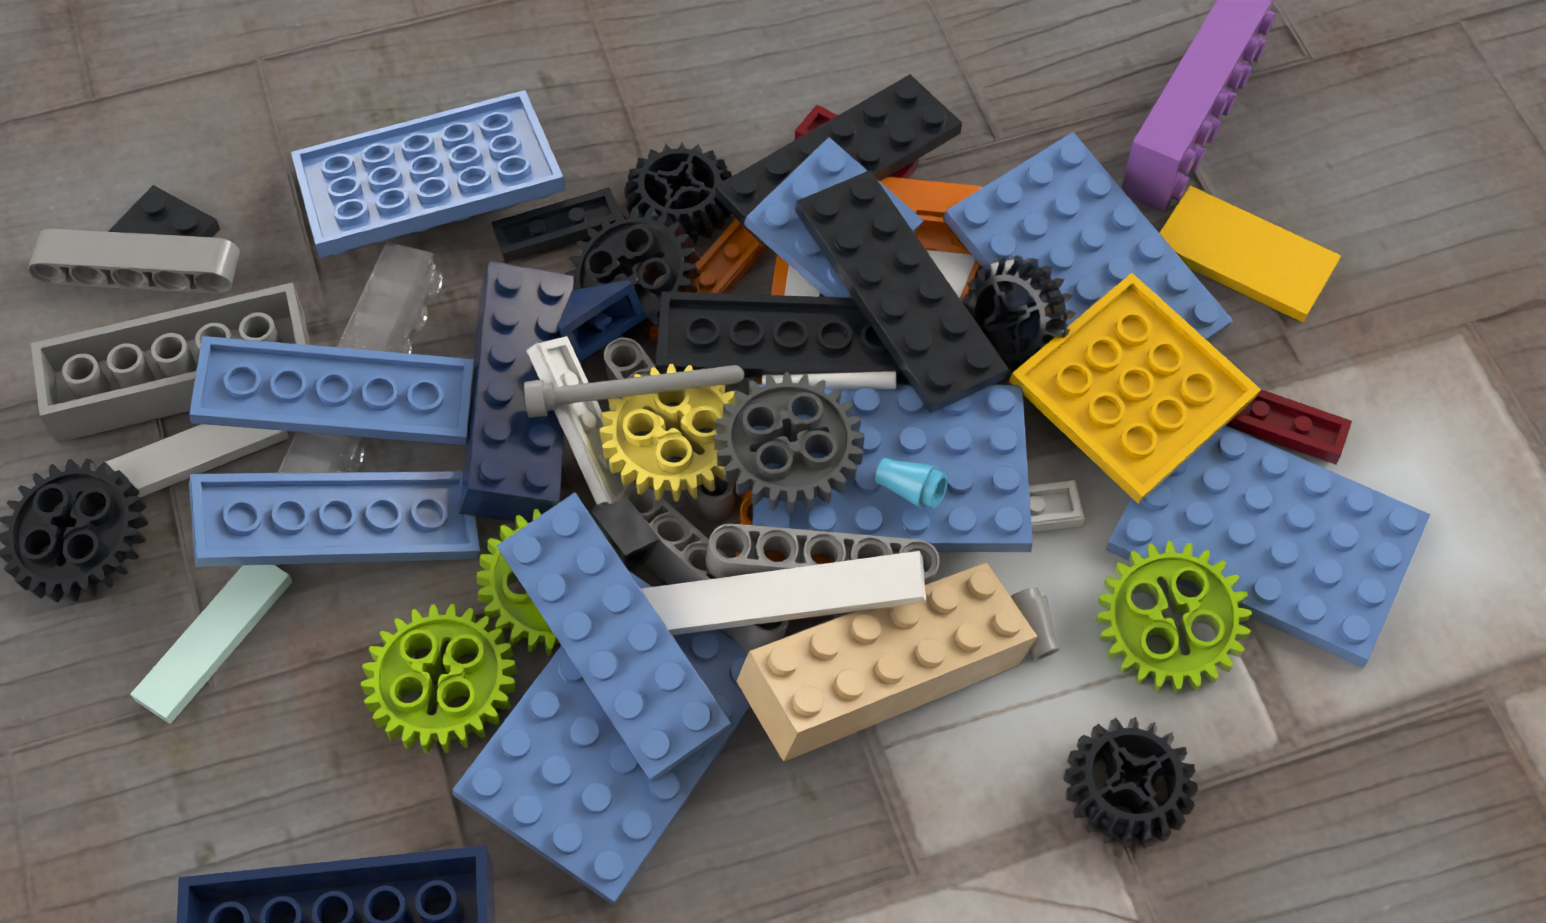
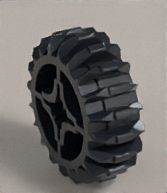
(678, 185)
(1003, 292)
(1115, 749)

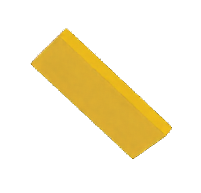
(1249, 253)

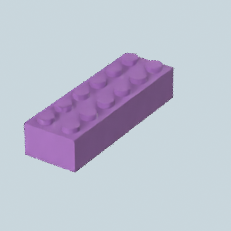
(1195, 100)

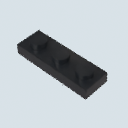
(553, 225)

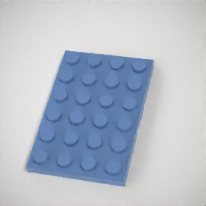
(425, 173)
(1083, 226)
(971, 440)
(1304, 540)
(572, 785)

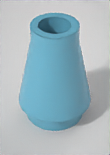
(913, 481)

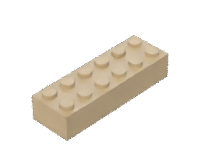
(883, 661)

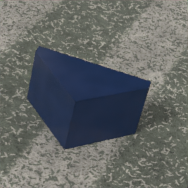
(599, 316)

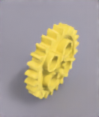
(646, 456)

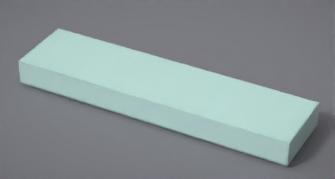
(210, 640)

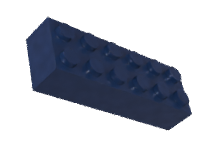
(508, 457)
(381, 889)

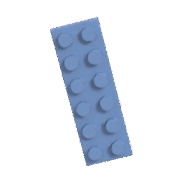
(332, 390)
(329, 518)
(614, 637)

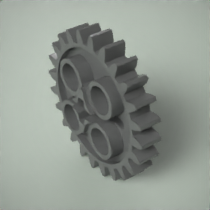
(789, 442)

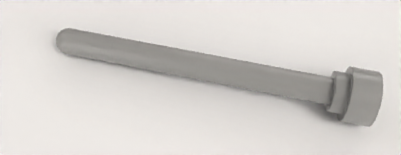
(544, 397)

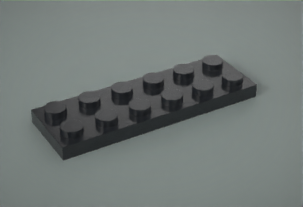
(878, 133)
(901, 291)
(768, 335)

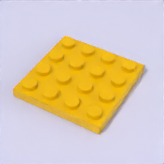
(1135, 387)

